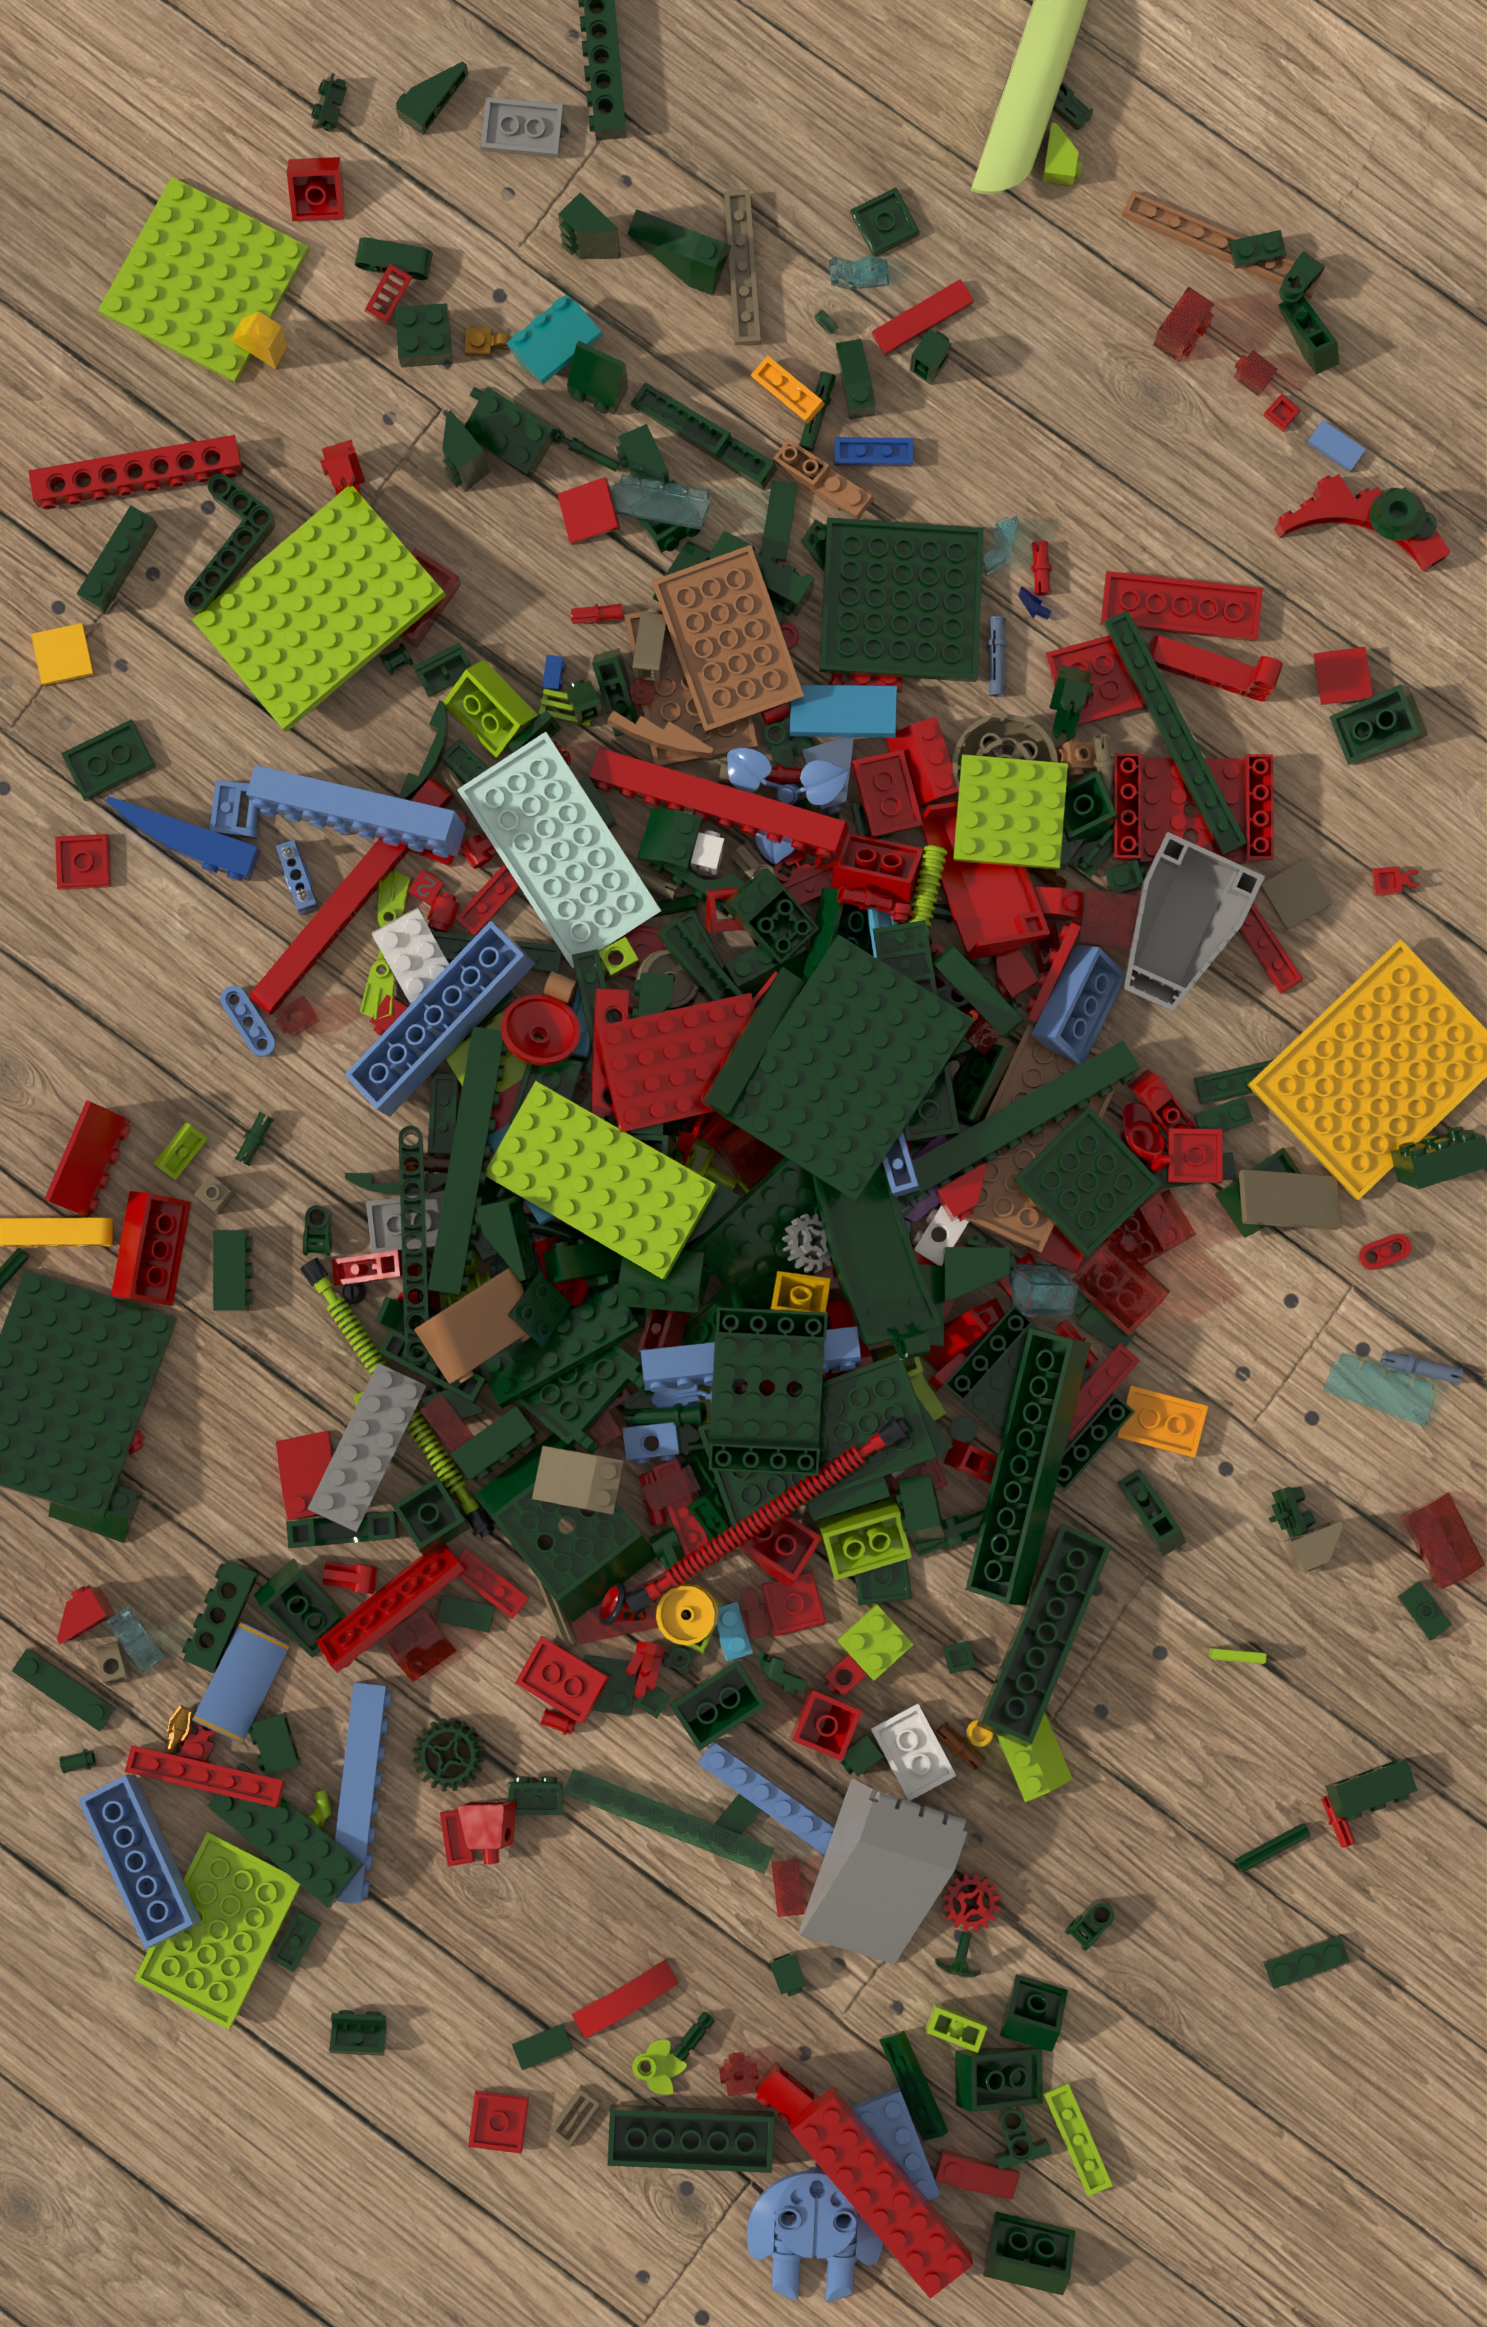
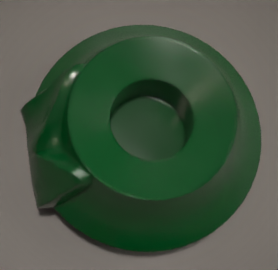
(1397, 514)

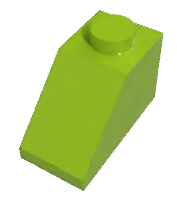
(1061, 159)

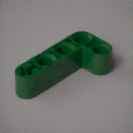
(978, 991)

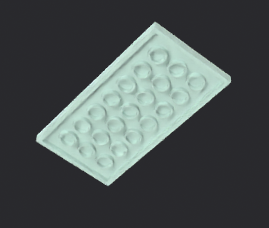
(559, 849)

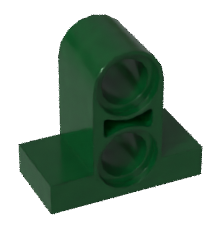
(1015, 2133)

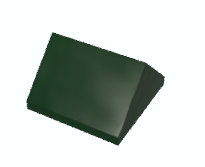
(1088, 808)

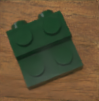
(666, 535)

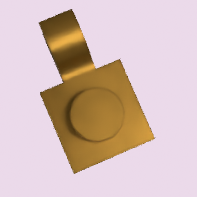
(481, 341)

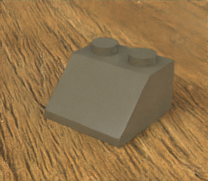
(1314, 1547)

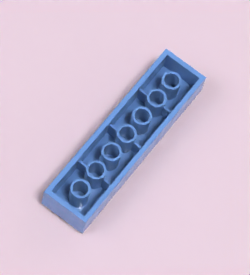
(356, 811)
(439, 1019)

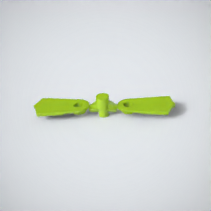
(391, 900)

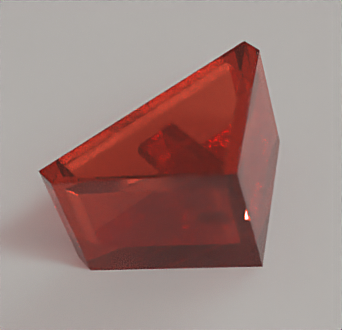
(1042, 948)

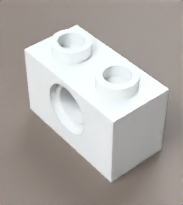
(707, 854)
(935, 1250)

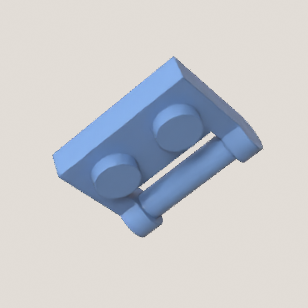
(227, 810)

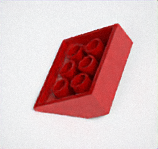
(88, 1159)

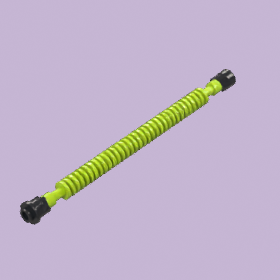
(476, 1515)

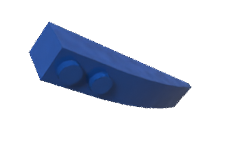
(196, 843)

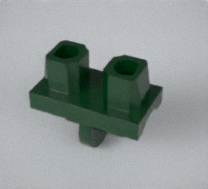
(1288, 1512)

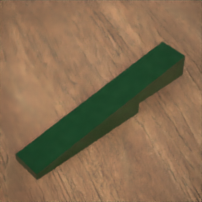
(705, 436)
(697, 962)
(752, 1042)

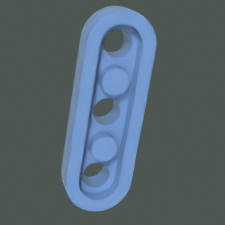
(239, 1013)

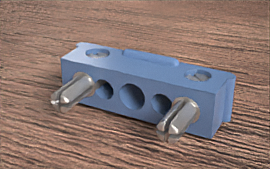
(304, 899)

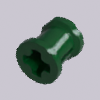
(396, 659)

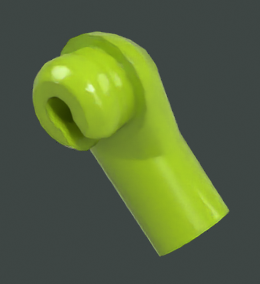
(323, 1810)

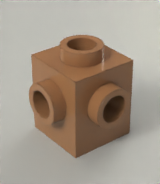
(1078, 756)

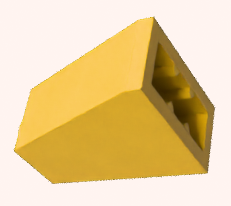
(261, 338)

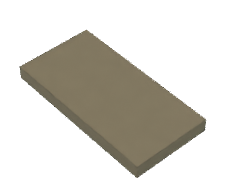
(1289, 1199)

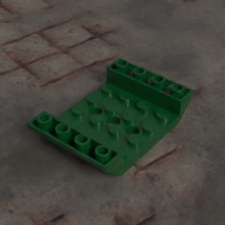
(987, 1385)
(773, 1429)
(579, 1563)

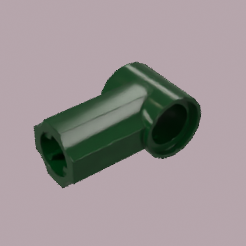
(667, 1547)

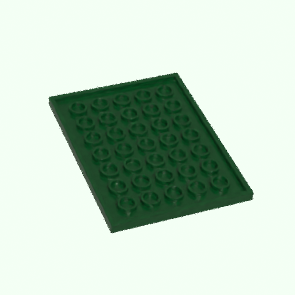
(848, 1068)
(74, 1389)

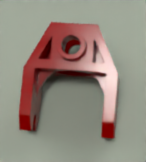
(342, 466)

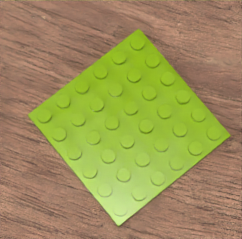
(199, 275)

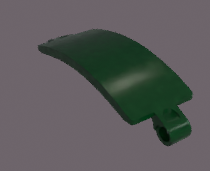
(878, 1266)

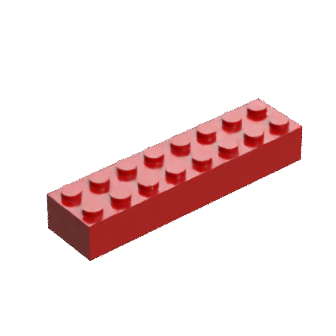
(881, 2192)

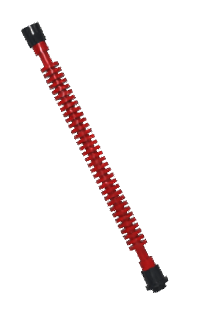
(886, 1437)

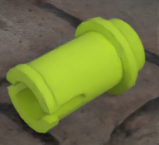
(720, 1177)

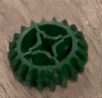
(437, 1749)

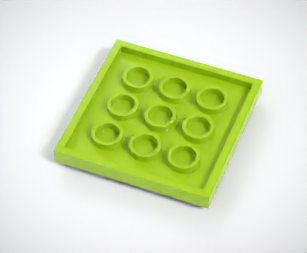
(1010, 812)

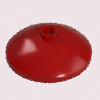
(542, 1018)

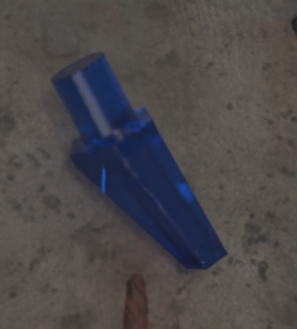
(1033, 604)

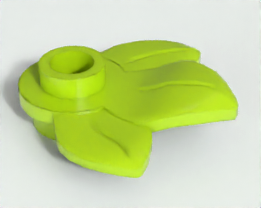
(663, 2067)

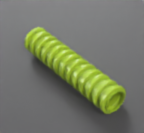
(928, 884)

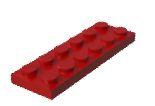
(1184, 605)
(389, 1607)

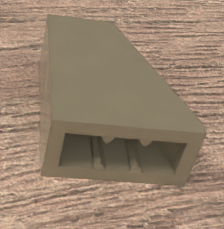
(650, 646)

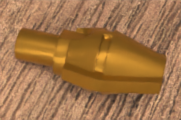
(179, 1728)

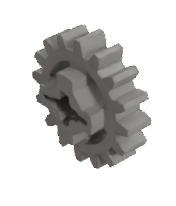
(799, 1243)

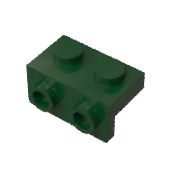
(537, 1797)
(358, 2033)

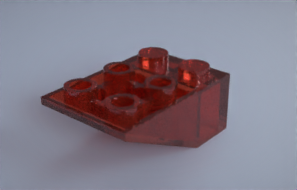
(1153, 1228)

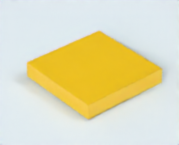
(62, 654)

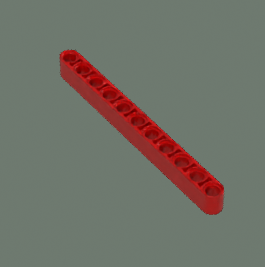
(337, 912)

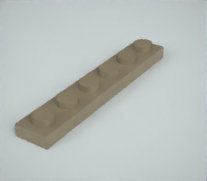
(742, 267)

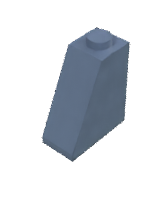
(839, 753)

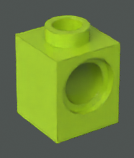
(623, 948)

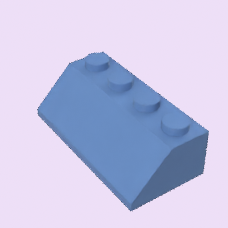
(1079, 1003)

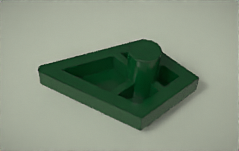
(815, 542)

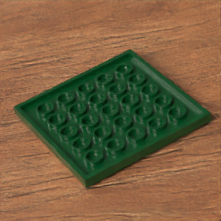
(901, 599)

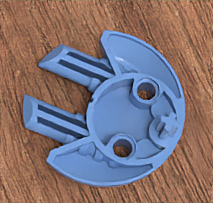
(810, 2232)

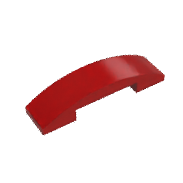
(625, 1999)

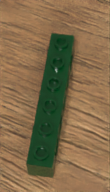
(610, 124)

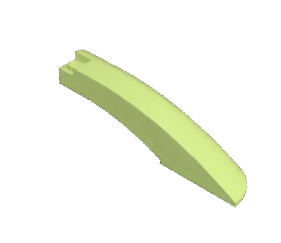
(1029, 95)

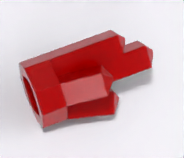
(648, 1660)

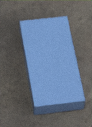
(1336, 446)

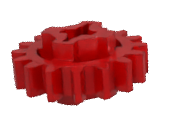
(978, 1891)

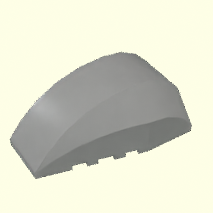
(1185, 918)

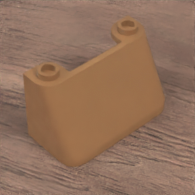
(474, 1327)

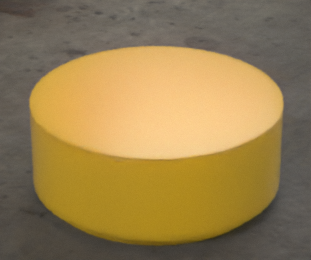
(977, 1735)

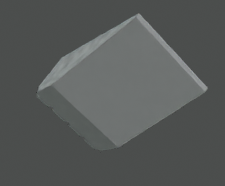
(881, 1872)

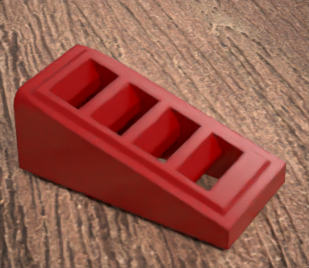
(406, 278)

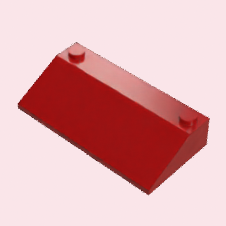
(988, 902)

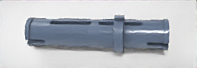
(997, 656)
(1410, 1364)

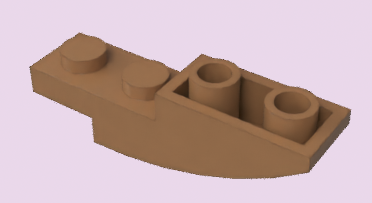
(822, 480)

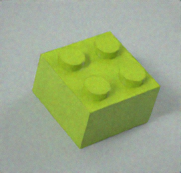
(874, 1642)

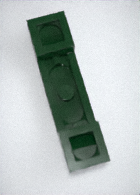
(439, 724)
(433, 1182)

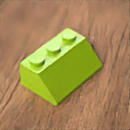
(489, 708)
(864, 1539)
(1039, 1766)

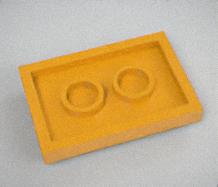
(1163, 1422)

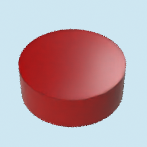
(790, 635)

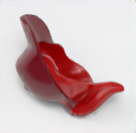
(1143, 1137)

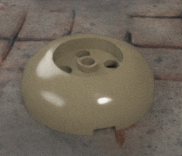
(998, 730)

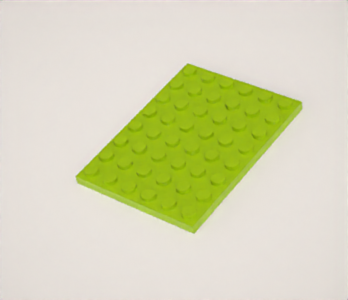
(318, 607)

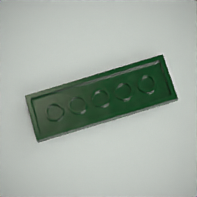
(576, 1339)
(292, 1843)

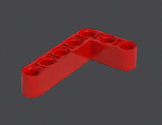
(1216, 670)

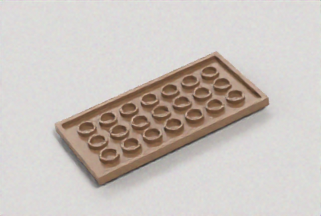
(1001, 1202)

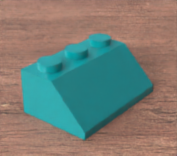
(551, 339)

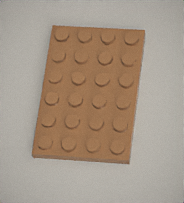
(728, 638)
(675, 704)

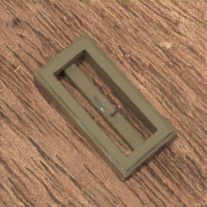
(587, 2097)

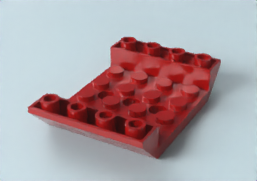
(1153, 799)

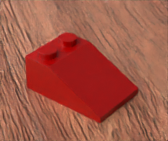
(301, 1469)
(782, 1549)

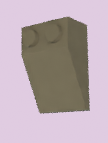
(577, 1480)

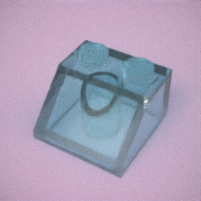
(1042, 1290)

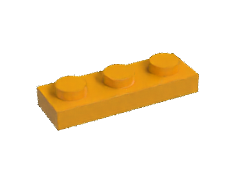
(787, 389)

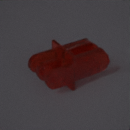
(755, 1616)

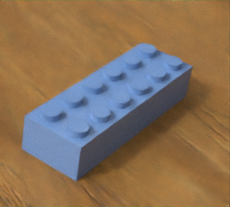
(139, 1861)

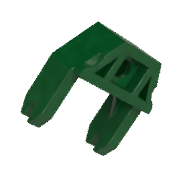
(1069, 698)

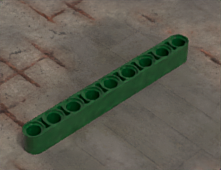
(411, 1232)

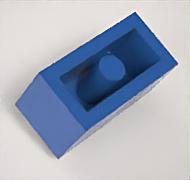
(553, 671)

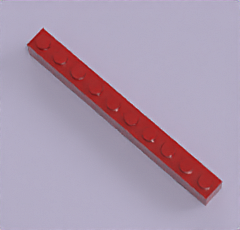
(720, 803)

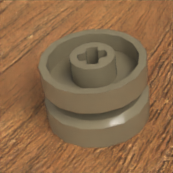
(664, 963)

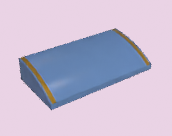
(241, 1682)

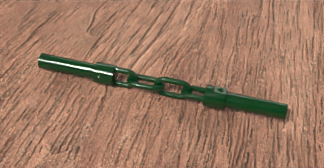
(575, 444)

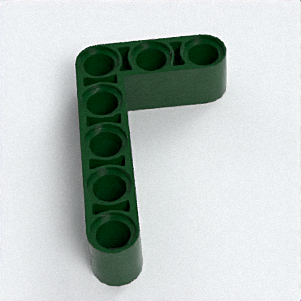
(232, 546)

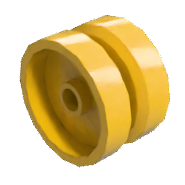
(703, 1614)

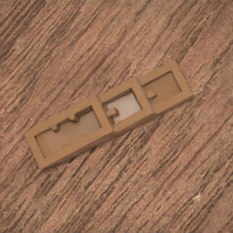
(669, 739)

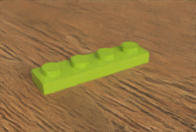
(1077, 2139)

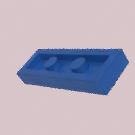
(873, 451)

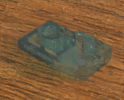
(859, 274)
(1004, 536)
(135, 1639)

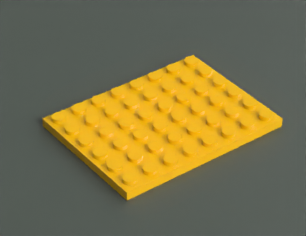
(1376, 1069)

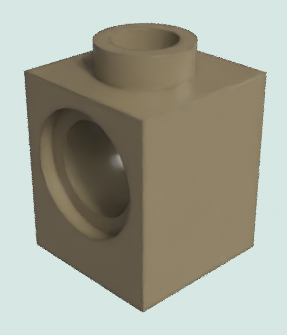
(214, 1194)

